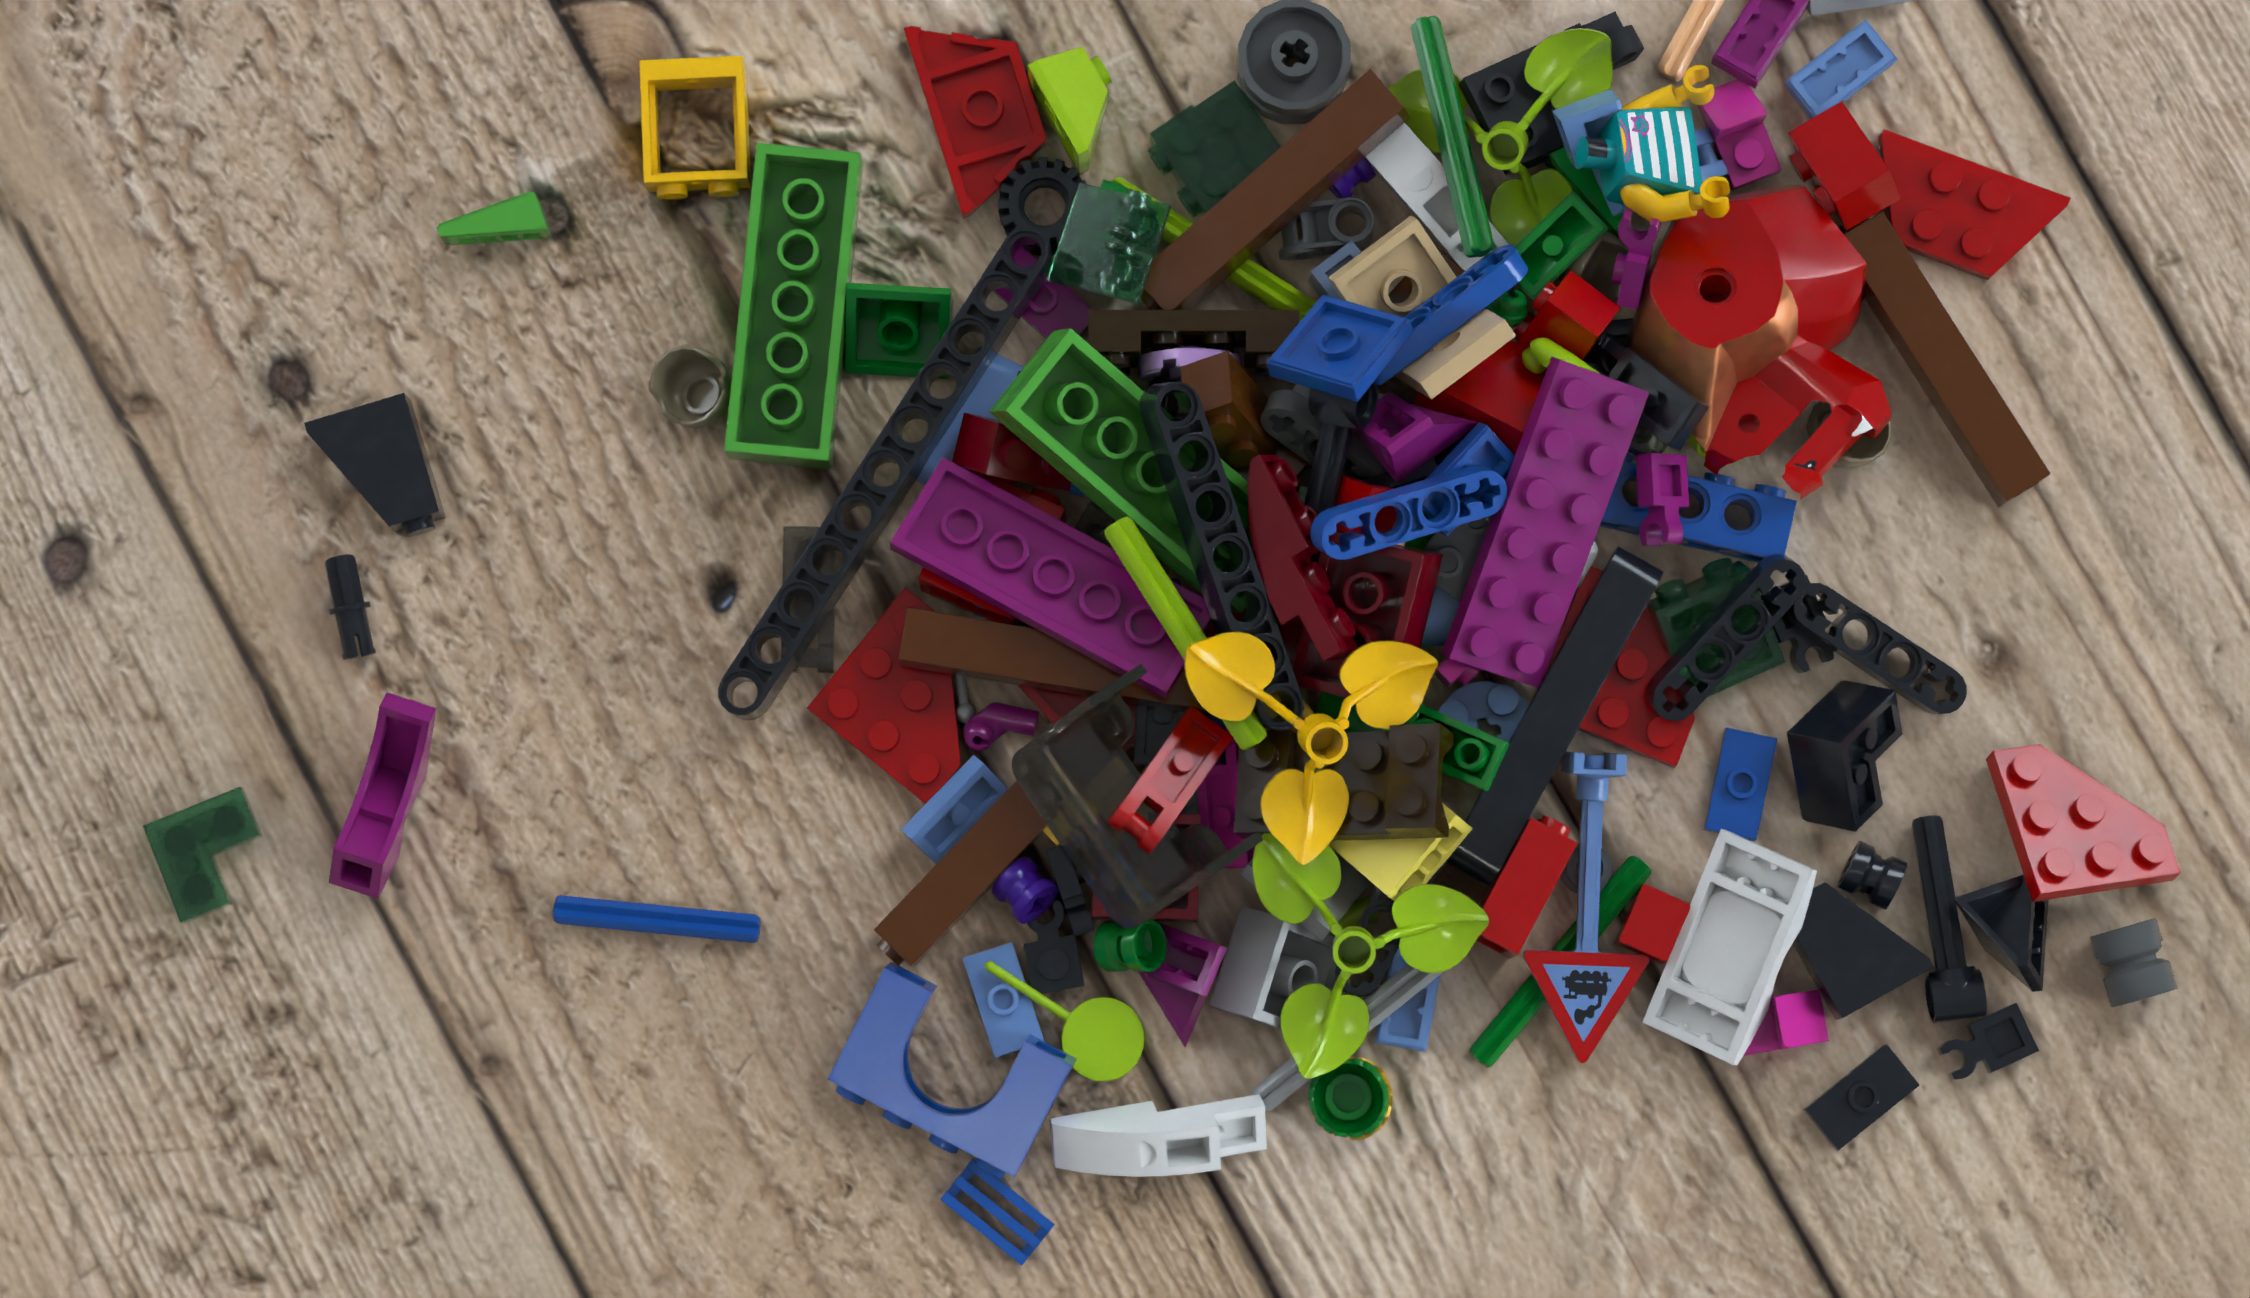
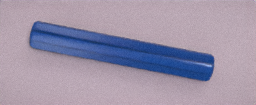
(656, 919)

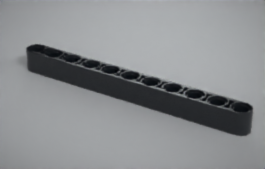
(887, 448)

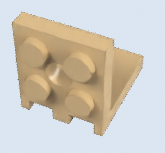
(1412, 253)

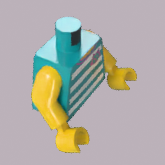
(1652, 155)

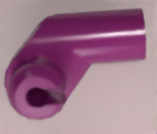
(995, 721)

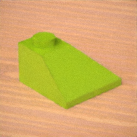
(1073, 99)

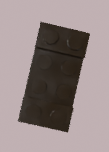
(1123, 333)
(1388, 776)

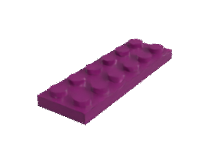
(1546, 524)
(1040, 573)

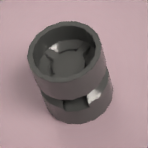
(2133, 963)

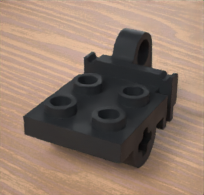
(1504, 94)

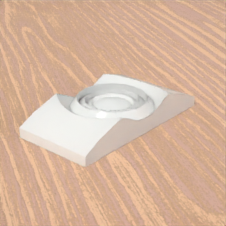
(1731, 947)

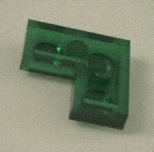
(187, 846)

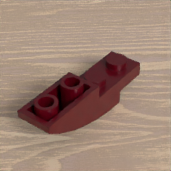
(1282, 551)

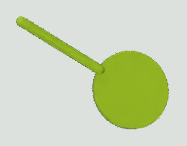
(1097, 1032)

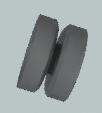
(1293, 31)

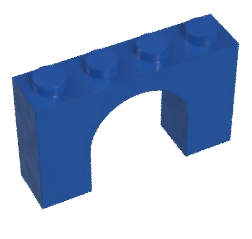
(878, 1070)

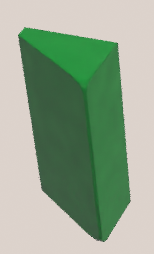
(1558, 242)

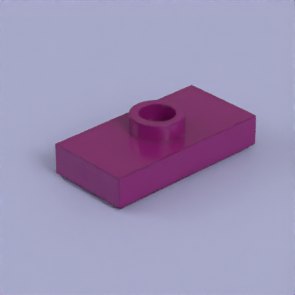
(1758, 38)
(1052, 306)

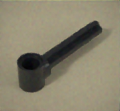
(1338, 420)
(1954, 988)

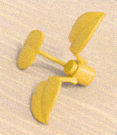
(1309, 806)

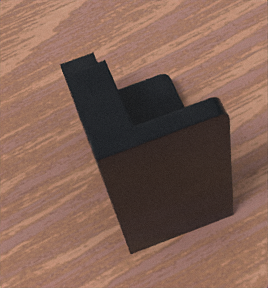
(1837, 753)

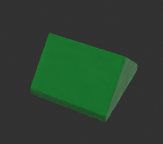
(894, 327)

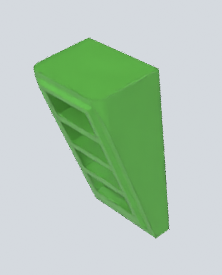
(505, 221)

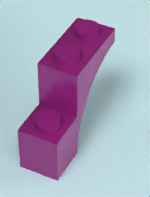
(385, 796)

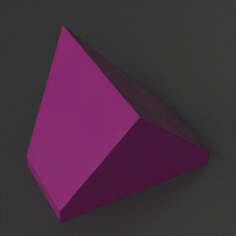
(1409, 435)
(1184, 978)

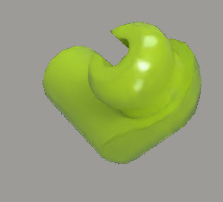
(1538, 356)

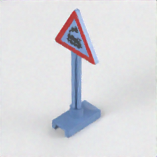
(1584, 984)

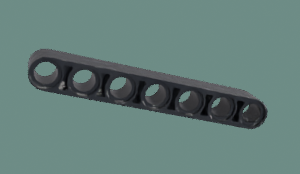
(1221, 527)
(1555, 714)

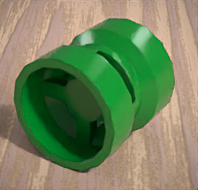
(1129, 948)

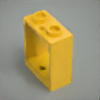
(686, 75)

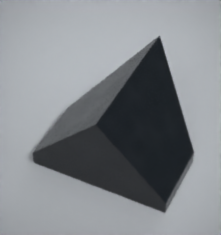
(2010, 927)

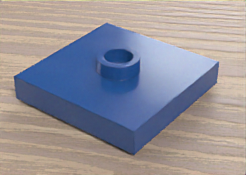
(1339, 347)

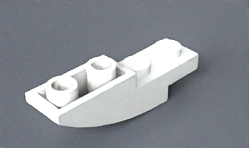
(1423, 189)
(1145, 1142)

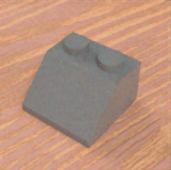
(1267, 964)

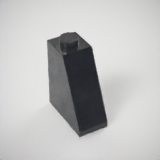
(384, 460)
(1853, 953)

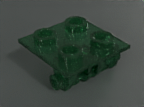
(1109, 242)

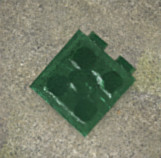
(1212, 147)
(1684, 607)

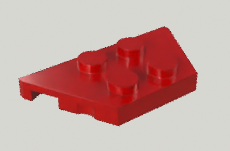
(978, 109)
(1961, 208)

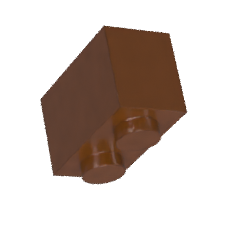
(1231, 408)

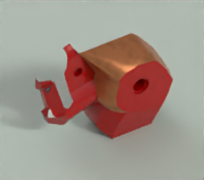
(1748, 327)

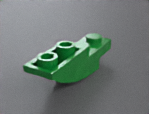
(1471, 758)

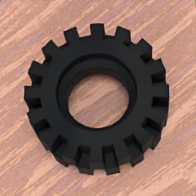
(1025, 181)

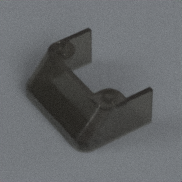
(1076, 781)

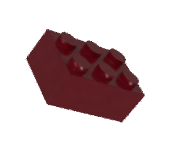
(1383, 596)

